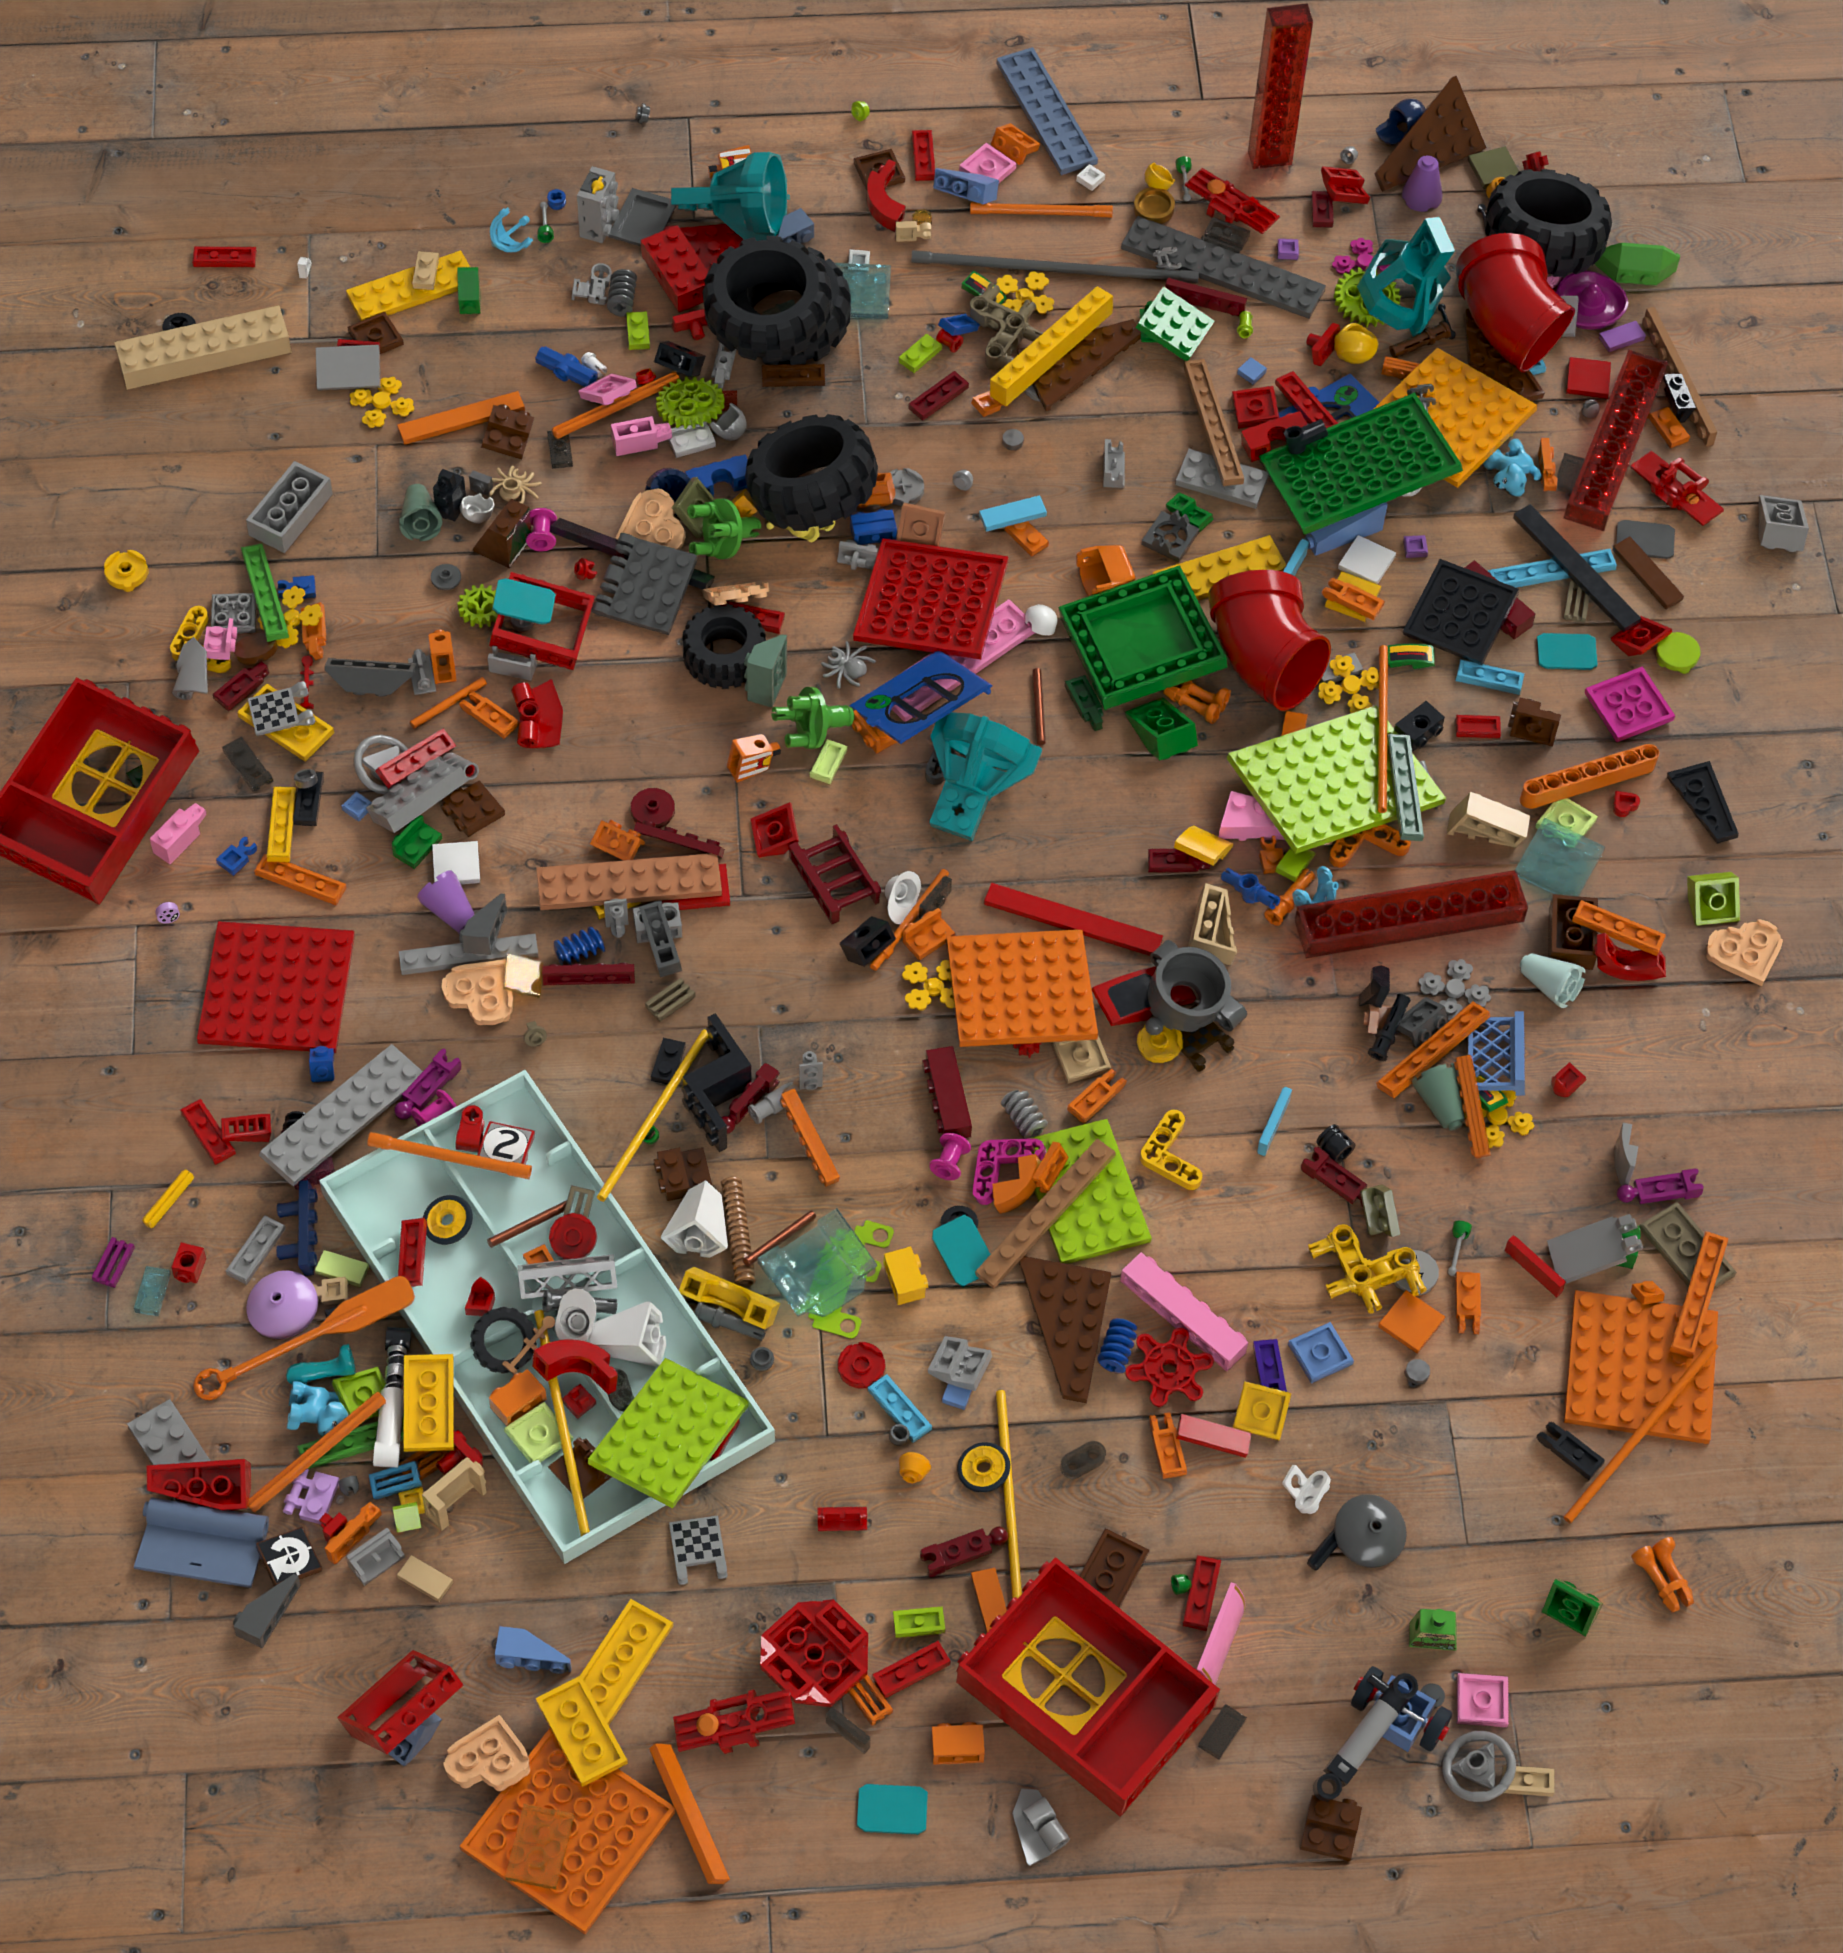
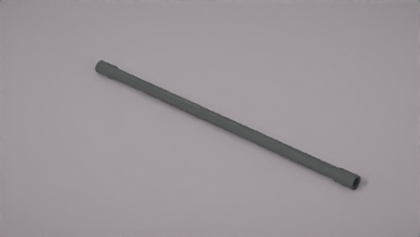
(928, 257)

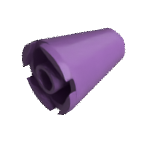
(1423, 186)
(447, 900)

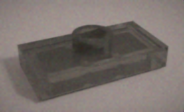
(560, 451)
(936, 897)

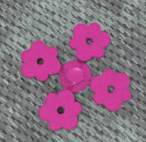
(1360, 247)

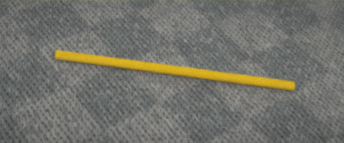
(652, 1117)
(565, 1439)
(1009, 1497)

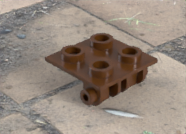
(589, 1477)

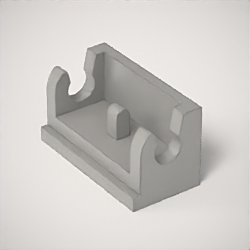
(1113, 465)
(512, 665)
(375, 1556)

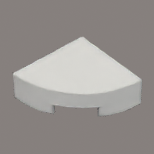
(304, 266)

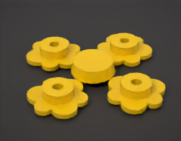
(1034, 281)
(381, 400)
(292, 617)
(1350, 684)
(932, 986)
(1519, 1122)

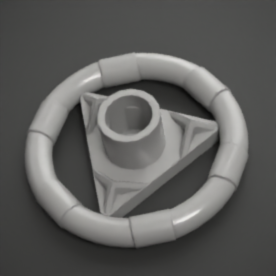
(376, 760)
(1478, 1766)

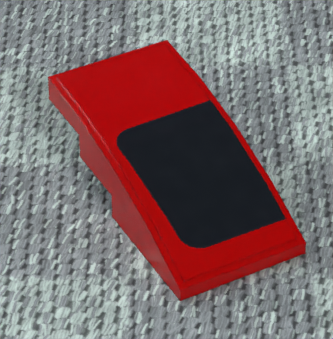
(1126, 997)

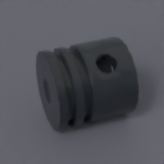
(1335, 1143)

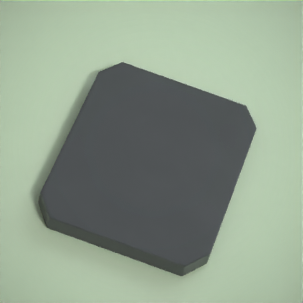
(1653, 538)

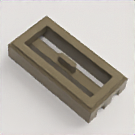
(1575, 617)
(667, 993)
(583, 1191)

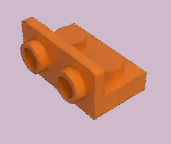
(1014, 143)
(872, 736)
(616, 841)
(926, 934)

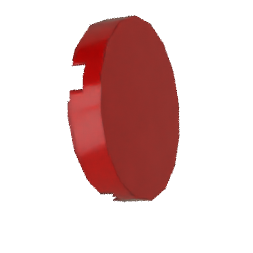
(573, 1236)
(861, 1365)

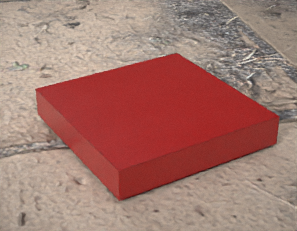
(1588, 377)
(1255, 406)

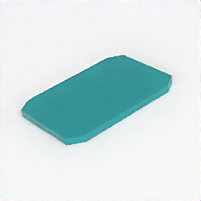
(524, 601)
(1567, 651)
(961, 1248)
(892, 1809)

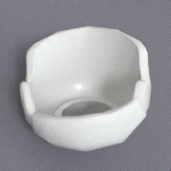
(477, 508)
(1042, 619)

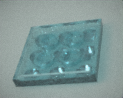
(868, 289)
(1559, 859)

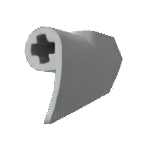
(191, 671)
(1037, 1826)

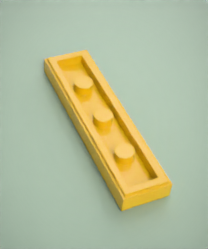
(281, 824)

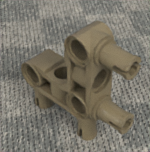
(1002, 319)

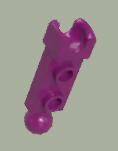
(427, 1084)
(1662, 1188)

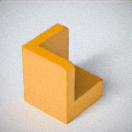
(744, 504)

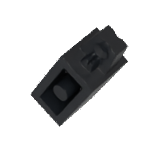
(448, 494)

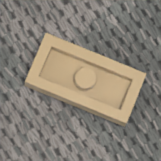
(425, 270)
(1531, 1781)

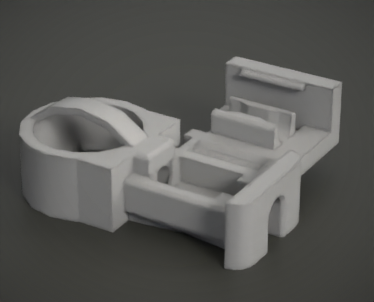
(596, 287)

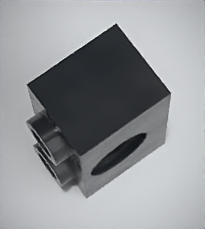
(679, 358)
(1423, 717)
(867, 941)

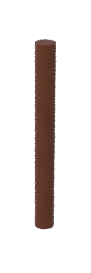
(1039, 710)
(527, 1224)
(780, 1237)

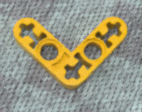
(189, 624)
(1163, 1157)

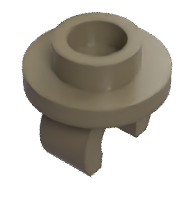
(534, 1035)

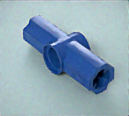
(566, 366)

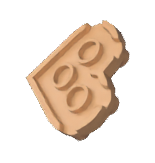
(654, 520)
(737, 592)
(1746, 950)
(480, 991)
(488, 1755)

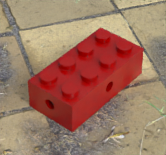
(675, 267)

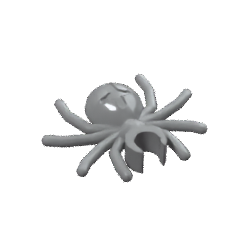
(849, 666)

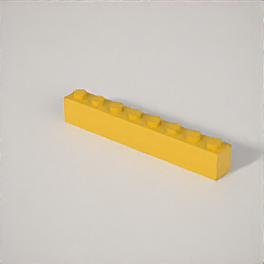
(1051, 346)

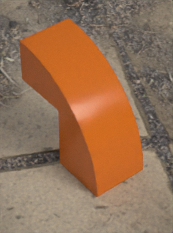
(1013, 1193)

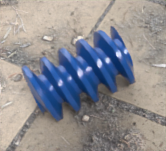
(578, 945)
(1117, 1345)

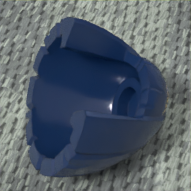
(670, 480)

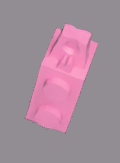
(638, 435)
(177, 833)

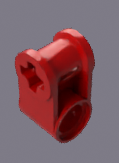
(470, 1132)

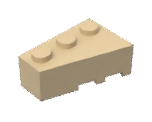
(1488, 819)
(1213, 925)

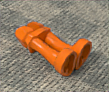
(1211, 712)
(1662, 1551)

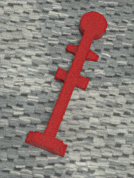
(307, 661)

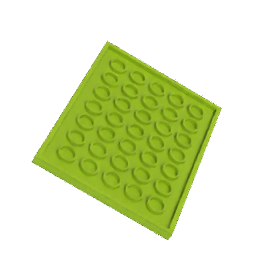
(1325, 780)

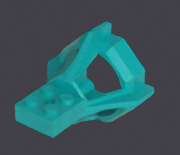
(744, 191)
(1417, 263)
(973, 779)

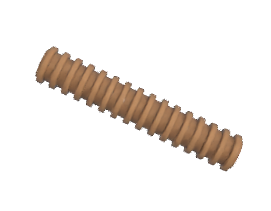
(738, 1230)

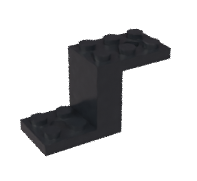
(716, 1083)

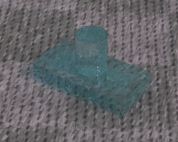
(152, 1291)

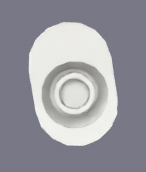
(902, 895)
(576, 1315)

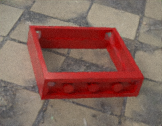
(545, 651)
(389, 1690)

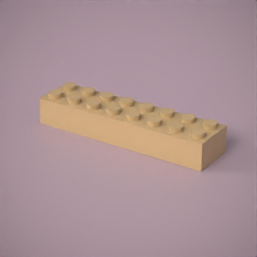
(203, 347)

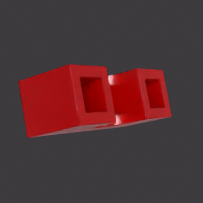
(1257, 439)

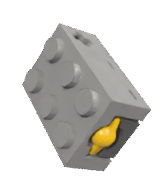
(597, 204)

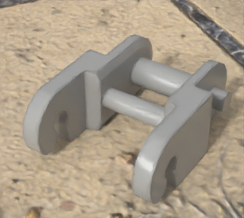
(1167, 265)

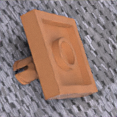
(921, 525)

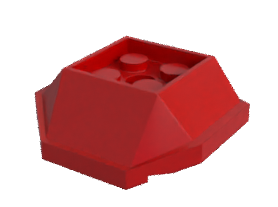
(818, 1629)

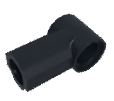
(1299, 437)

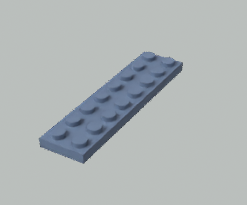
(1047, 111)

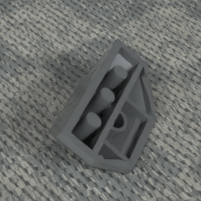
(369, 676)

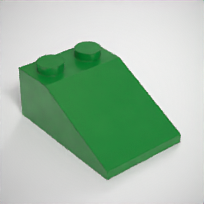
(1163, 728)
(1572, 1606)

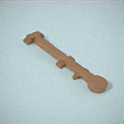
(548, 1322)

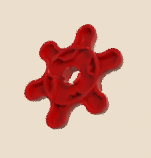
(1174, 1353)

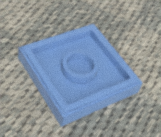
(1320, 1352)

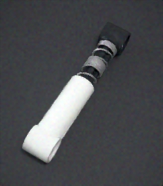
(391, 1413)

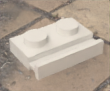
(691, 440)

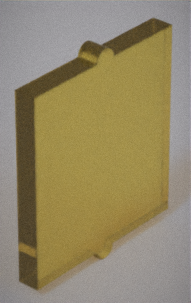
(523, 975)

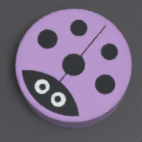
(167, 912)

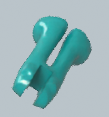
(309, 1371)

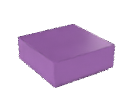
(1288, 249)
(1415, 546)

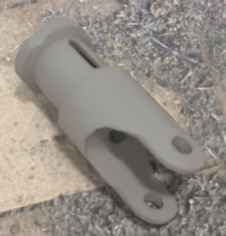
(768, 1106)

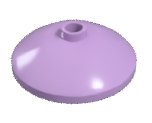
(287, 1315)

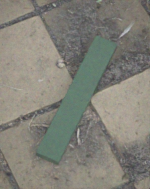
(1405, 787)

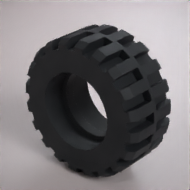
(716, 624)

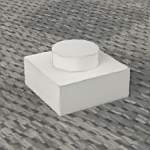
(1090, 177)

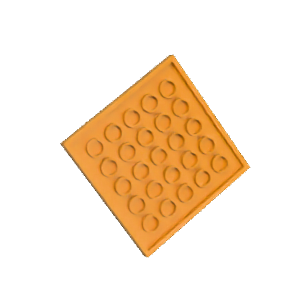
(1469, 409)

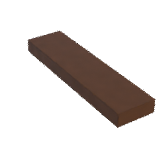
(1648, 572)

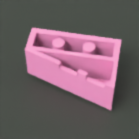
(1246, 819)

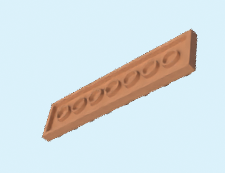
(629, 879)

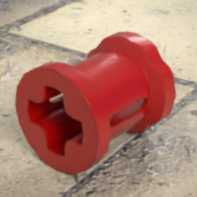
(950, 341)

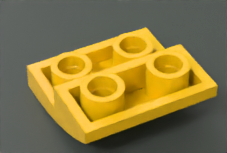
(1203, 845)

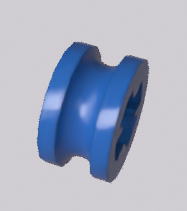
(556, 204)

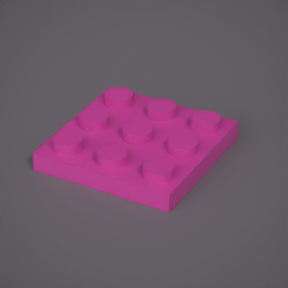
(1629, 704)

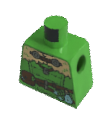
(1433, 1629)

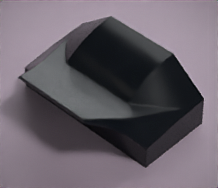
(1378, 987)

